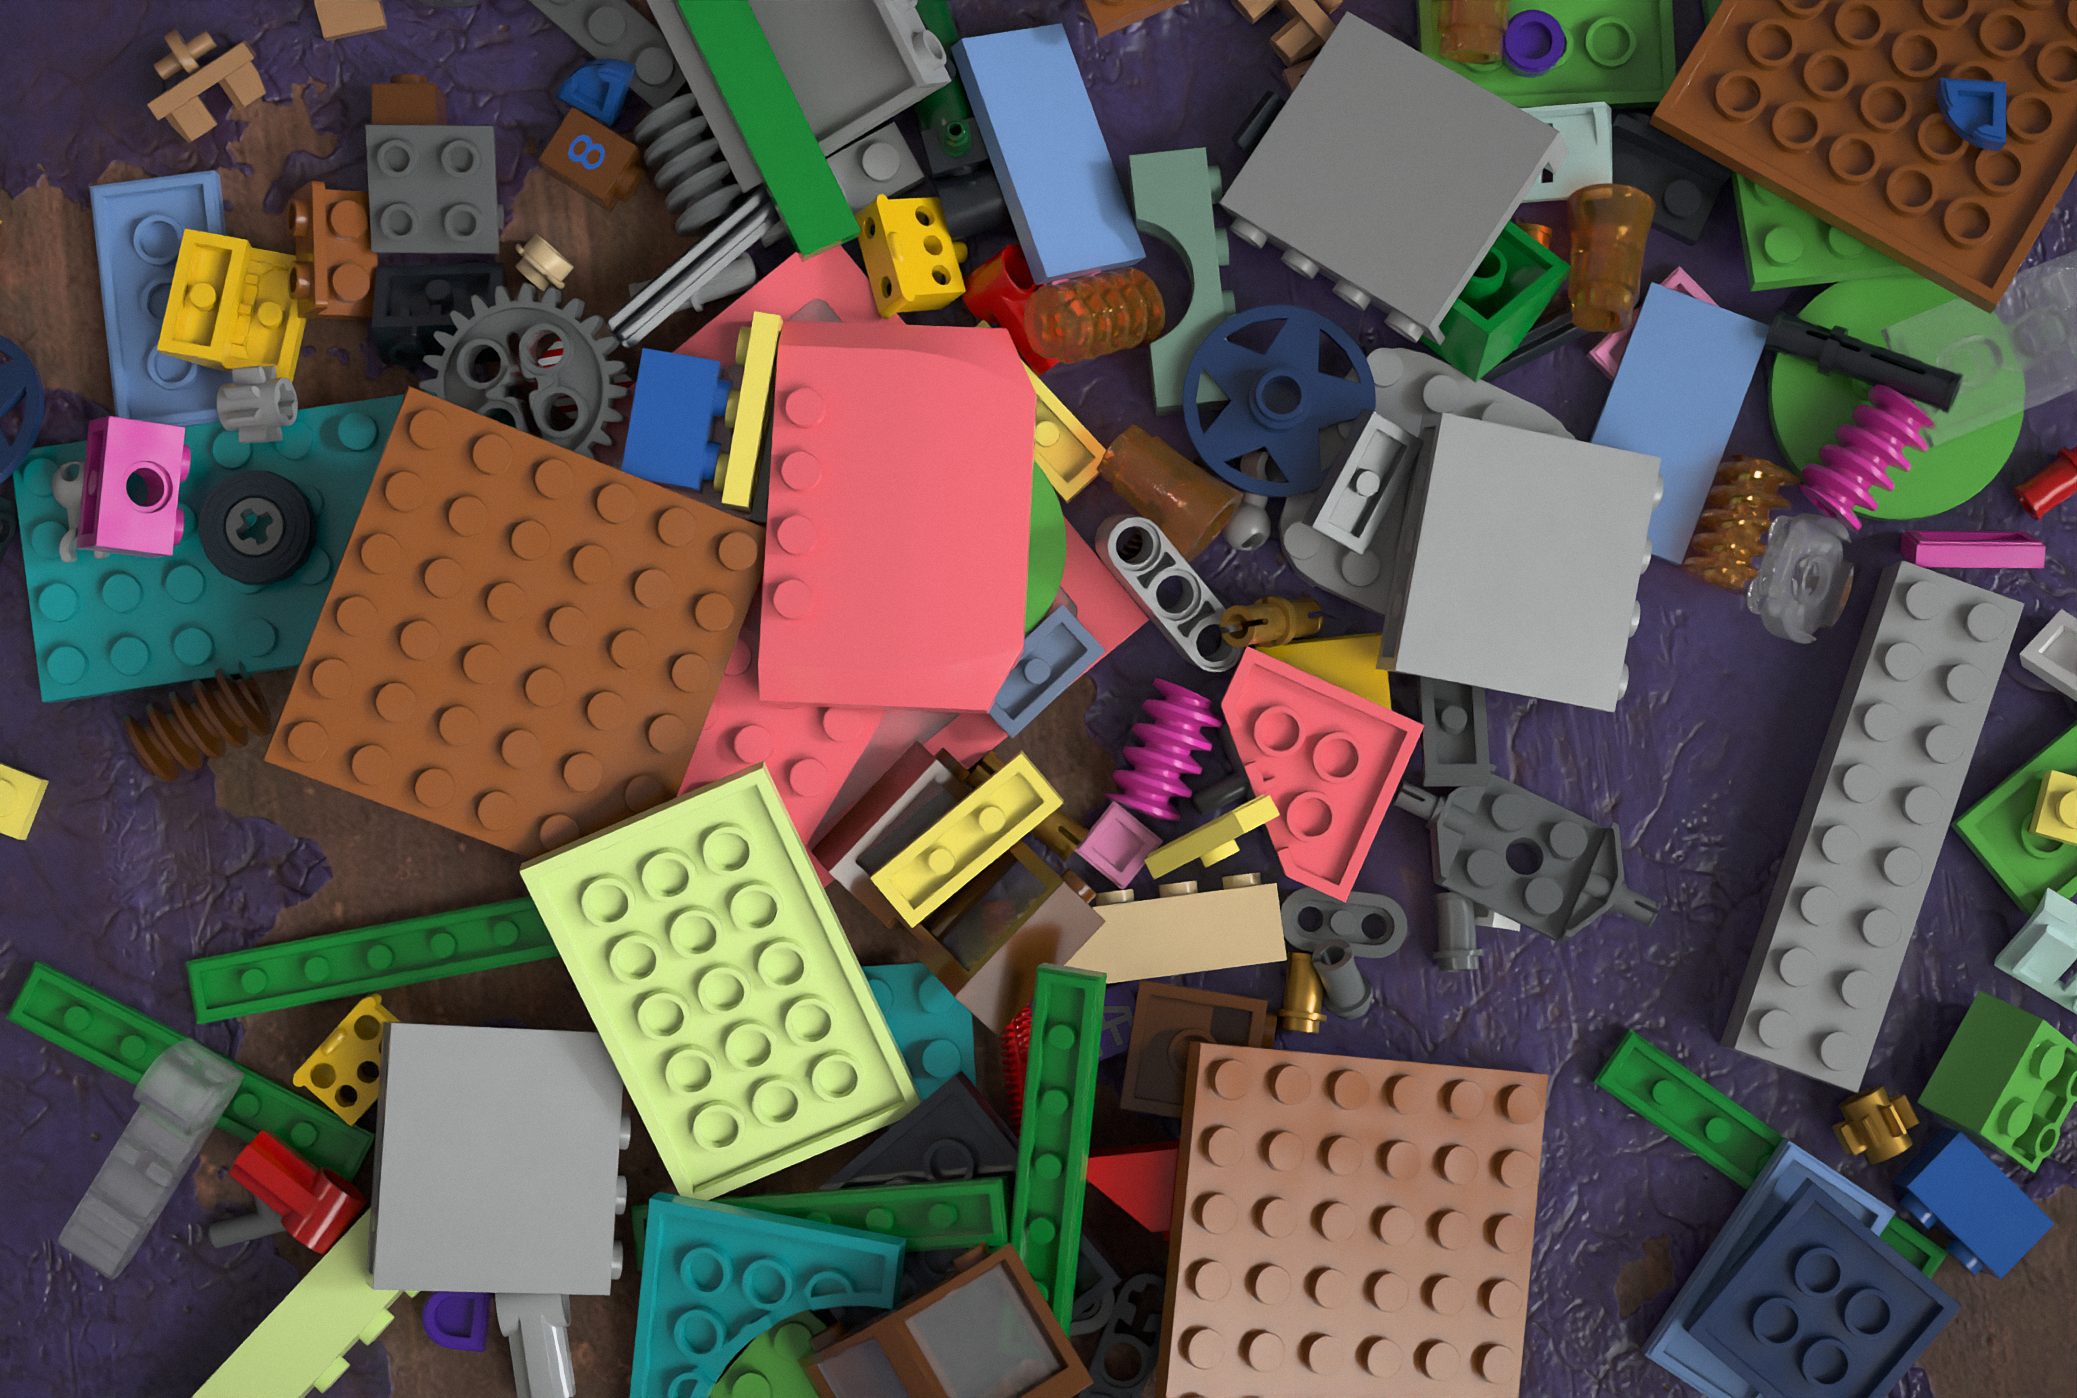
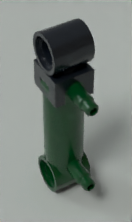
(955, 144)

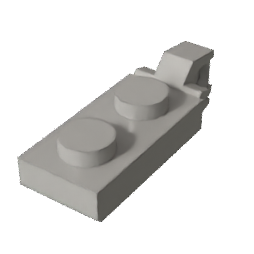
(865, 170)

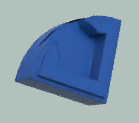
(598, 88)
(1974, 110)

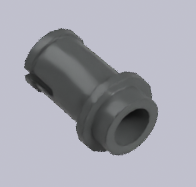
(1456, 933)
(1346, 990)

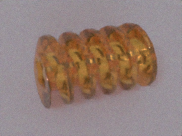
(1094, 315)
(1738, 522)

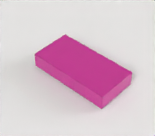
(1972, 549)

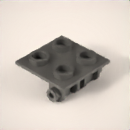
(433, 188)

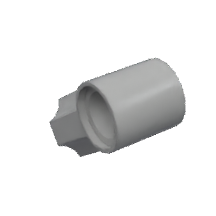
(538, 1342)

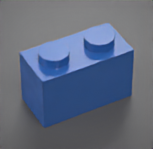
(676, 420)
(1970, 1204)

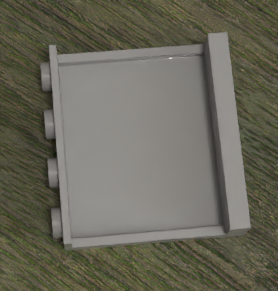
(842, 58)
(1389, 177)
(1520, 562)
(496, 1161)

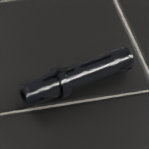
(1851, 357)

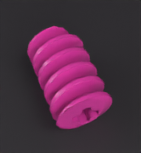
(1865, 455)
(1165, 751)

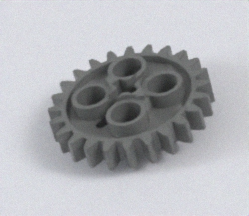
(581, 373)

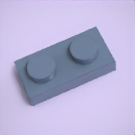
(1050, 662)

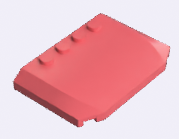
(896, 517)

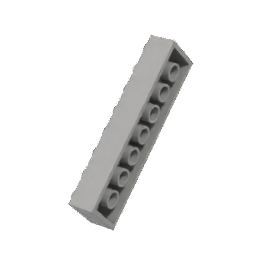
(1872, 825)

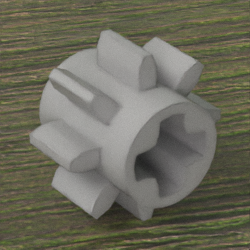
(257, 404)

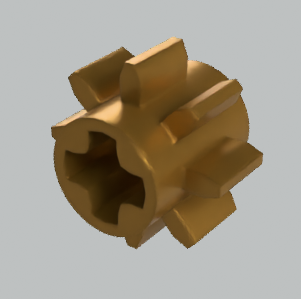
(1875, 1124)

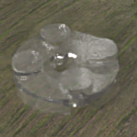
(1802, 577)

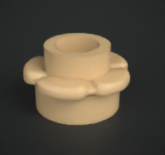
(542, 263)

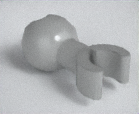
(68, 494)
(1251, 523)

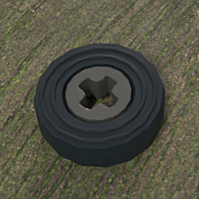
(290, 534)

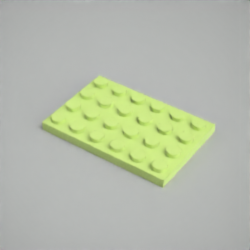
(723, 984)

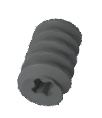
(686, 166)

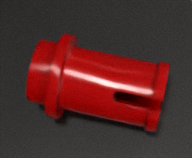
(2049, 485)

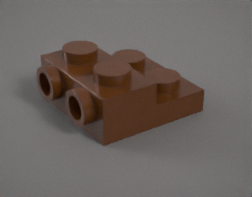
(1160, 1037)

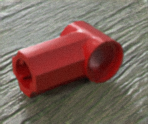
(999, 294)
(311, 1200)

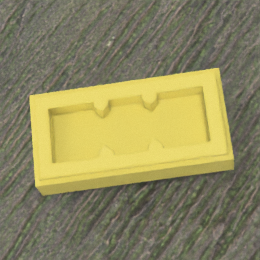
(1213, 840)

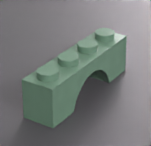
(1174, 204)

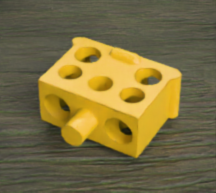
(910, 254)
(342, 1058)

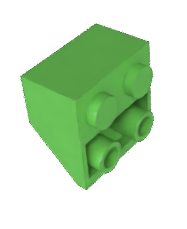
(2005, 1081)

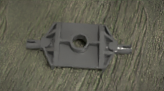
(1576, 858)

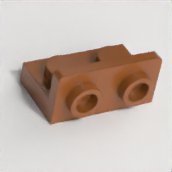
(333, 253)

